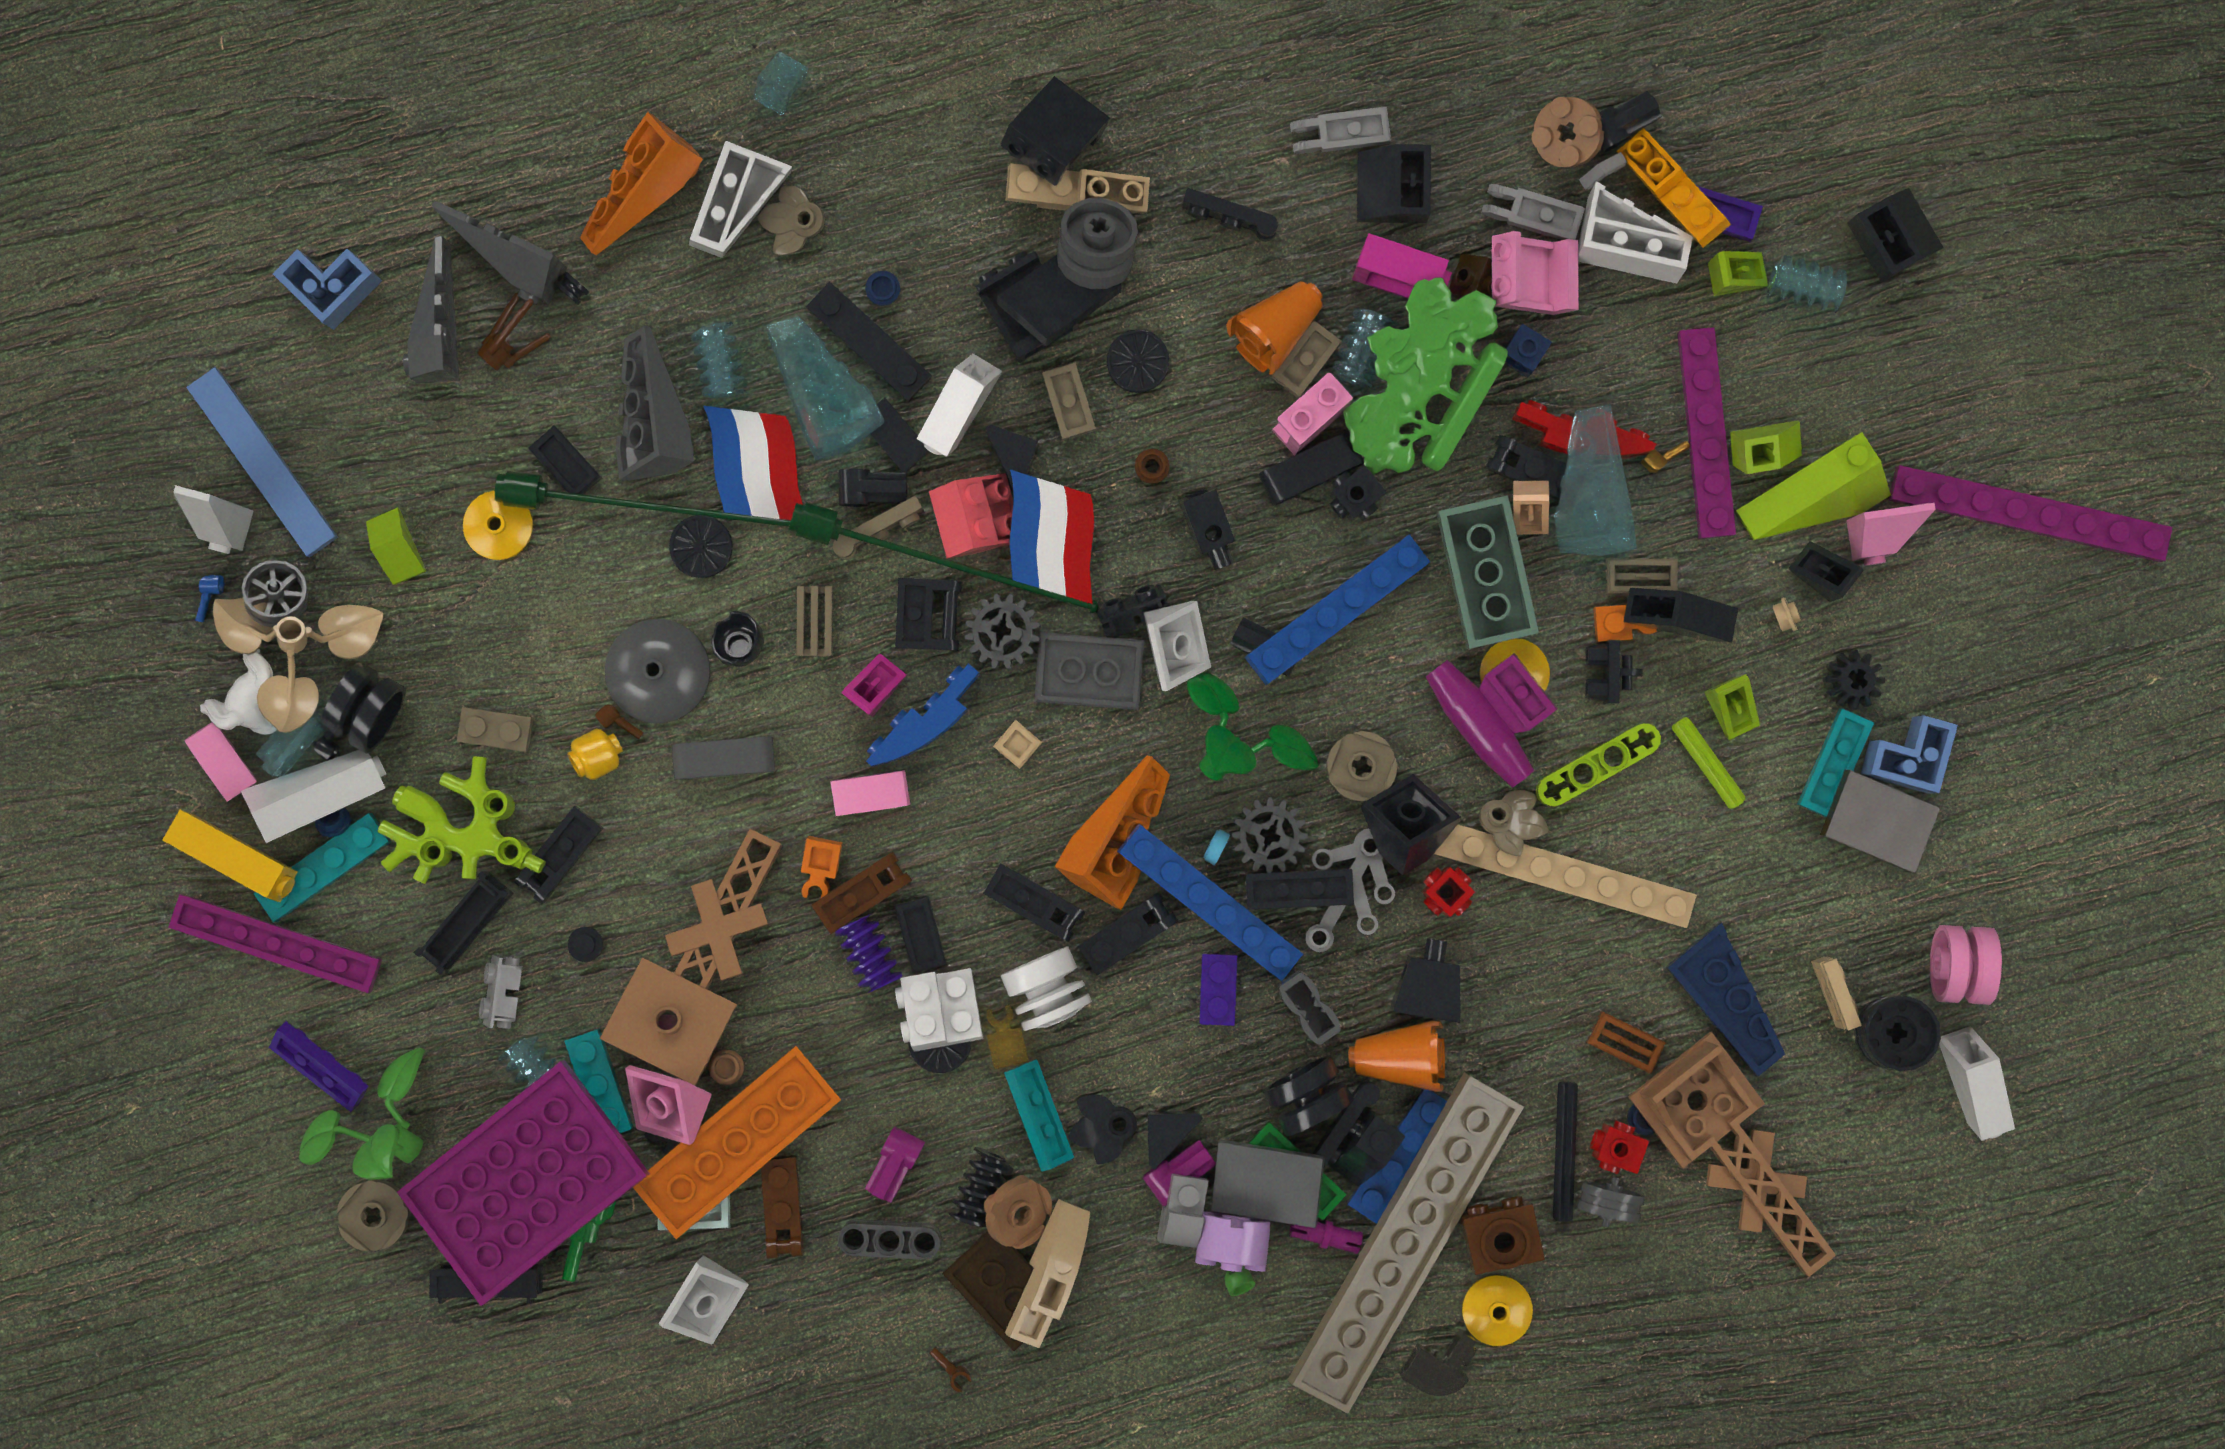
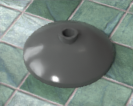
(681, 676)

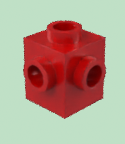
(1460, 895)
(1629, 1154)

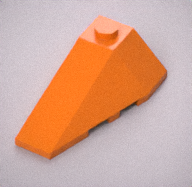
(653, 172)
(1092, 852)

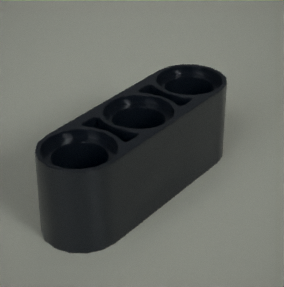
(1310, 469)

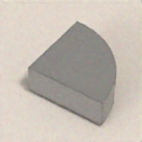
(1602, 170)

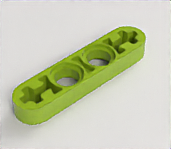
(1600, 769)

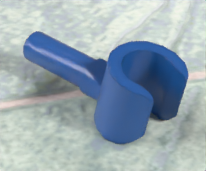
(208, 585)

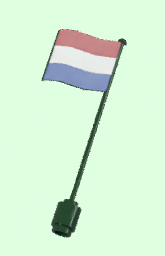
(751, 468)
(1047, 539)

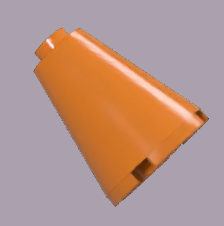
(1275, 325)
(1402, 1056)

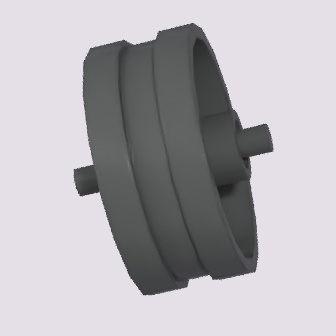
(274, 592)
(1610, 1202)

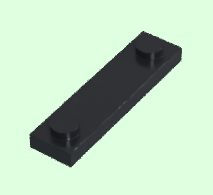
(869, 341)

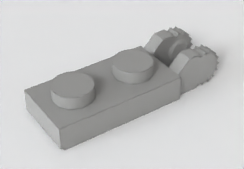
(1344, 130)
(1536, 212)

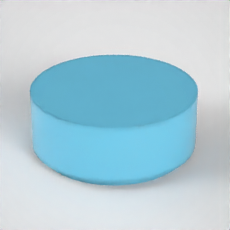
(1216, 846)

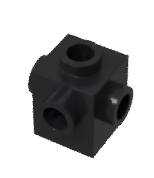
(1362, 483)

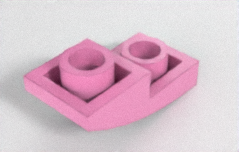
(220, 761)
(870, 793)

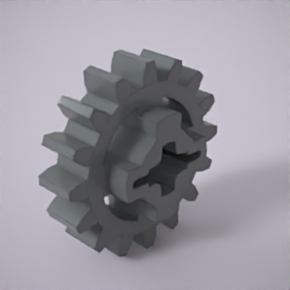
(1018, 635)
(1284, 841)

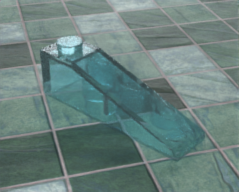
(826, 399)
(1594, 496)

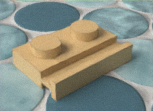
(1833, 985)

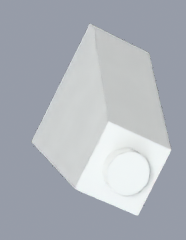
(958, 405)
(1978, 1083)

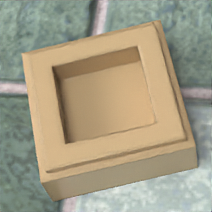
(1017, 744)

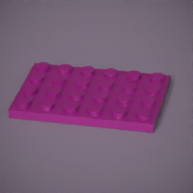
(523, 1182)

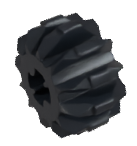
(1841, 681)

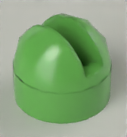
(1239, 1282)

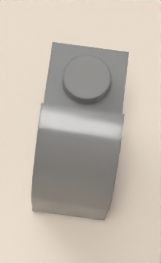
(1182, 1216)

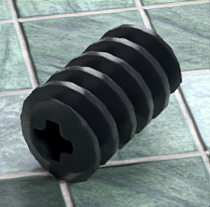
(982, 1185)

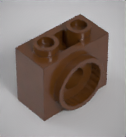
(1484, 1224)

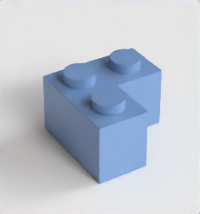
(332, 292)
(1919, 762)

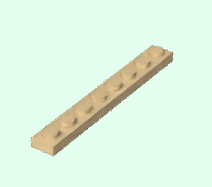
(1571, 876)

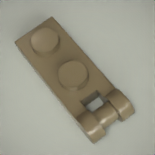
(903, 514)

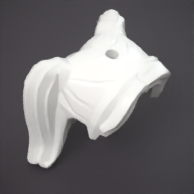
(241, 700)

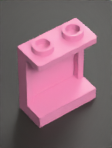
(1534, 274)
(1312, 413)

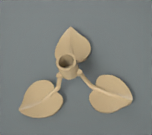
(292, 700)

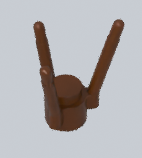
(495, 346)

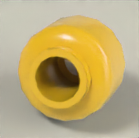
(595, 754)

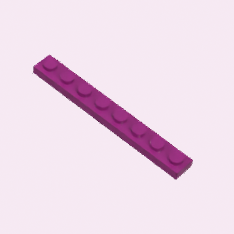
(2031, 513)

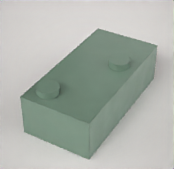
(1487, 572)

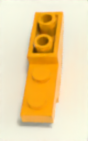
(1673, 188)

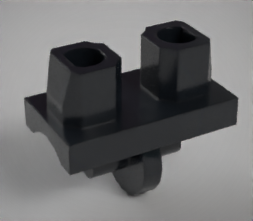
(1609, 657)

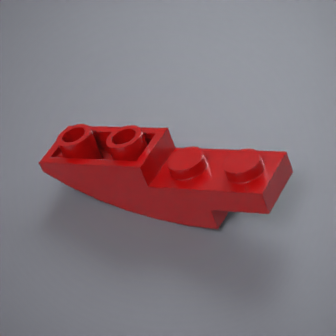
(1558, 430)

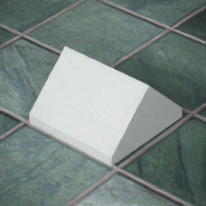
(1177, 643)
(704, 1301)

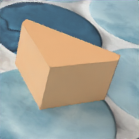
(1531, 507)

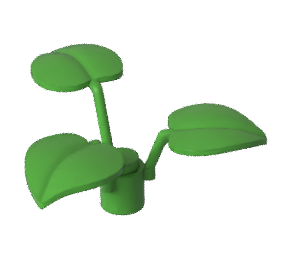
(376, 1156)

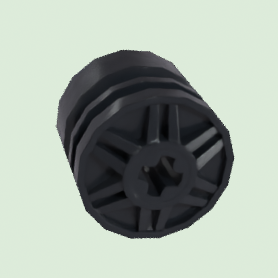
(1918, 1031)

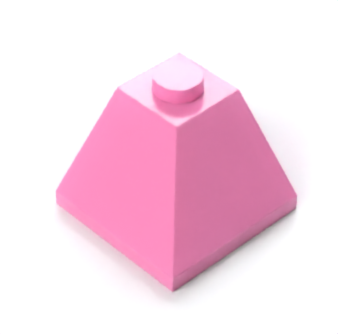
(1885, 531)

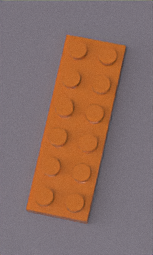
(736, 1142)

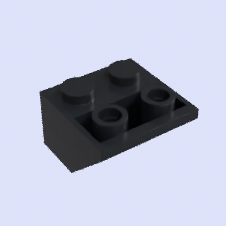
(1394, 184)
(1894, 234)

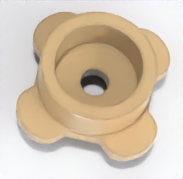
(1787, 615)

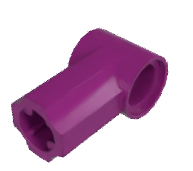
(897, 1157)
(1191, 1161)

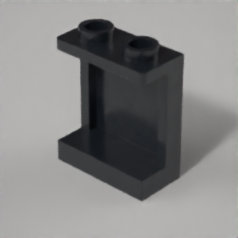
(1054, 130)
(993, 284)

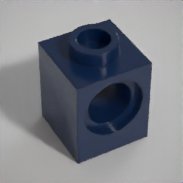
(1526, 350)

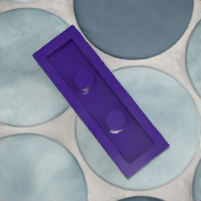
(318, 1066)

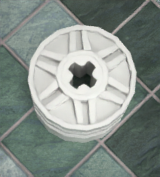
(1046, 989)

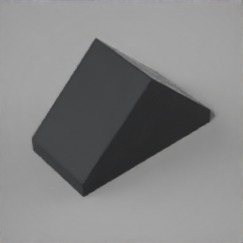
(1012, 449)
(1825, 571)
(1167, 1130)

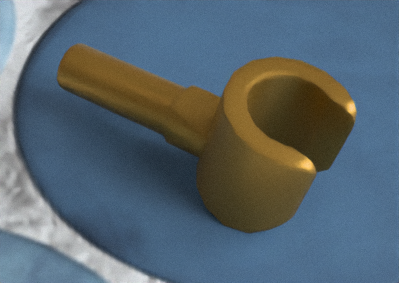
(1655, 461)

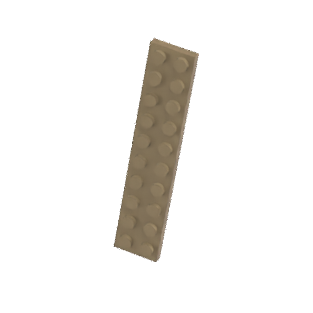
(1405, 1243)

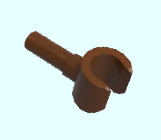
(609, 714)
(951, 1369)

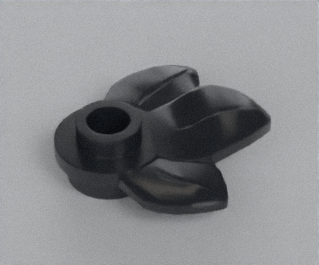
(1097, 1129)

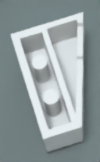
(735, 196)
(1631, 240)

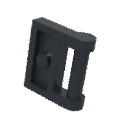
(916, 614)

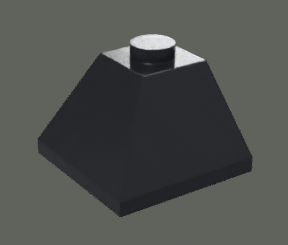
(1408, 823)

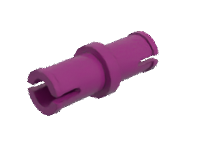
(1328, 1235)

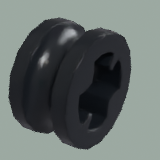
(572, 288)

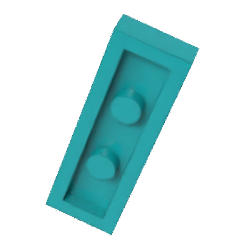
(1838, 753)
(598, 1076)
(1039, 1115)

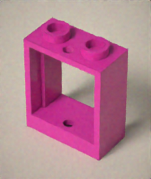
(1397, 266)

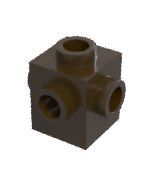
(1470, 275)

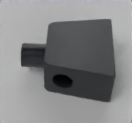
(1201, 511)
(1429, 985)

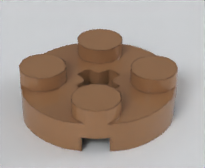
(1548, 134)
(1003, 1206)

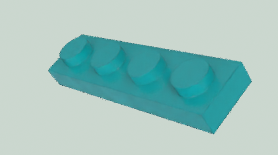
(328, 865)

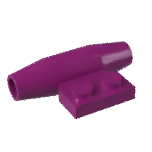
(1490, 715)

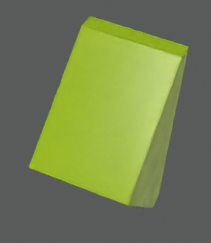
(1737, 272)
(394, 546)
(1734, 706)

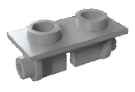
(499, 978)

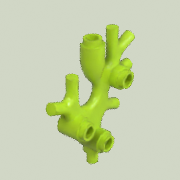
(470, 842)

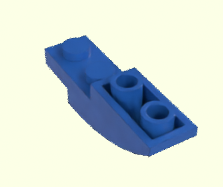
(914, 731)

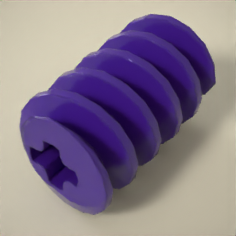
(868, 953)

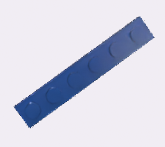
(1337, 610)
(1210, 902)

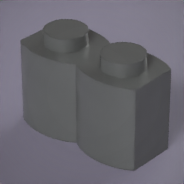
(1303, 999)

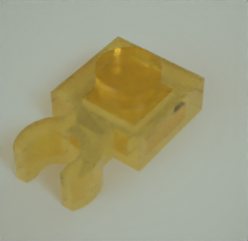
(1006, 1044)

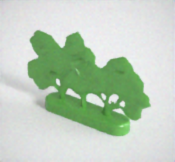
(1417, 367)

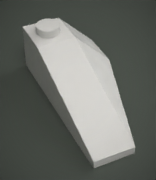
(215, 519)

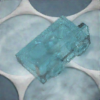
(284, 749)

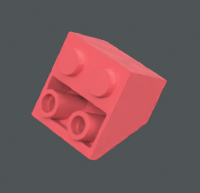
(973, 514)

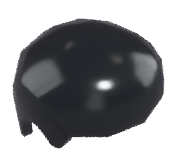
(737, 639)

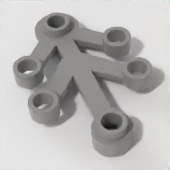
(1361, 903)

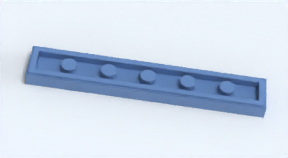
(262, 462)

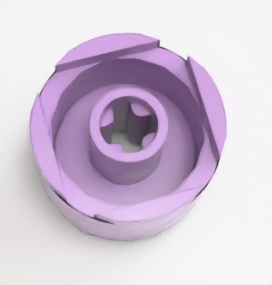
(1233, 1242)

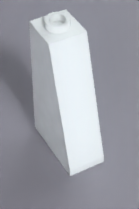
(313, 792)

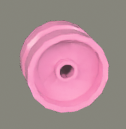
(1965, 964)

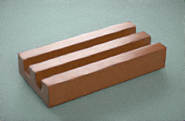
(1653, 1055)

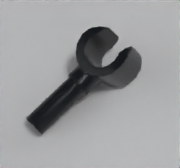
(325, 747)

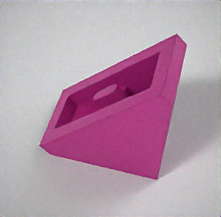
(874, 684)

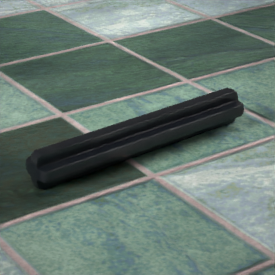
(1565, 1151)

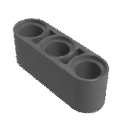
(723, 758)
(875, 1248)

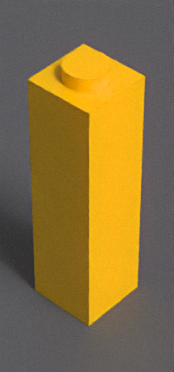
(230, 856)

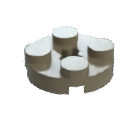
(1352, 747)
(353, 1216)

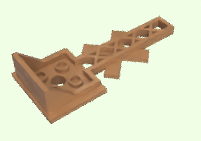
(699, 1012)
(1725, 1104)

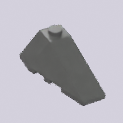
(518, 261)
(433, 336)
(654, 427)

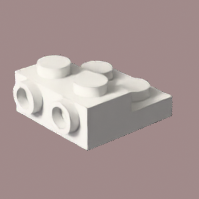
(939, 1009)

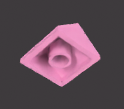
(666, 1104)

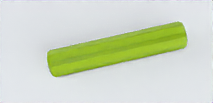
(1708, 762)

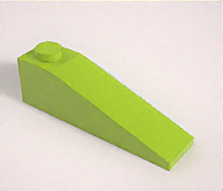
(1826, 490)

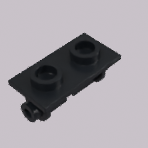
(1120, 612)

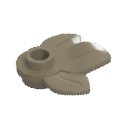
(786, 220)
(1518, 821)

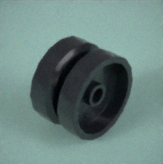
(363, 707)
(1305, 1089)

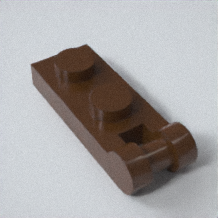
(860, 894)
(782, 1206)

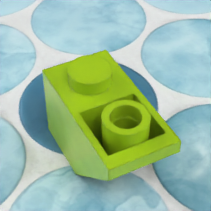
(1766, 447)

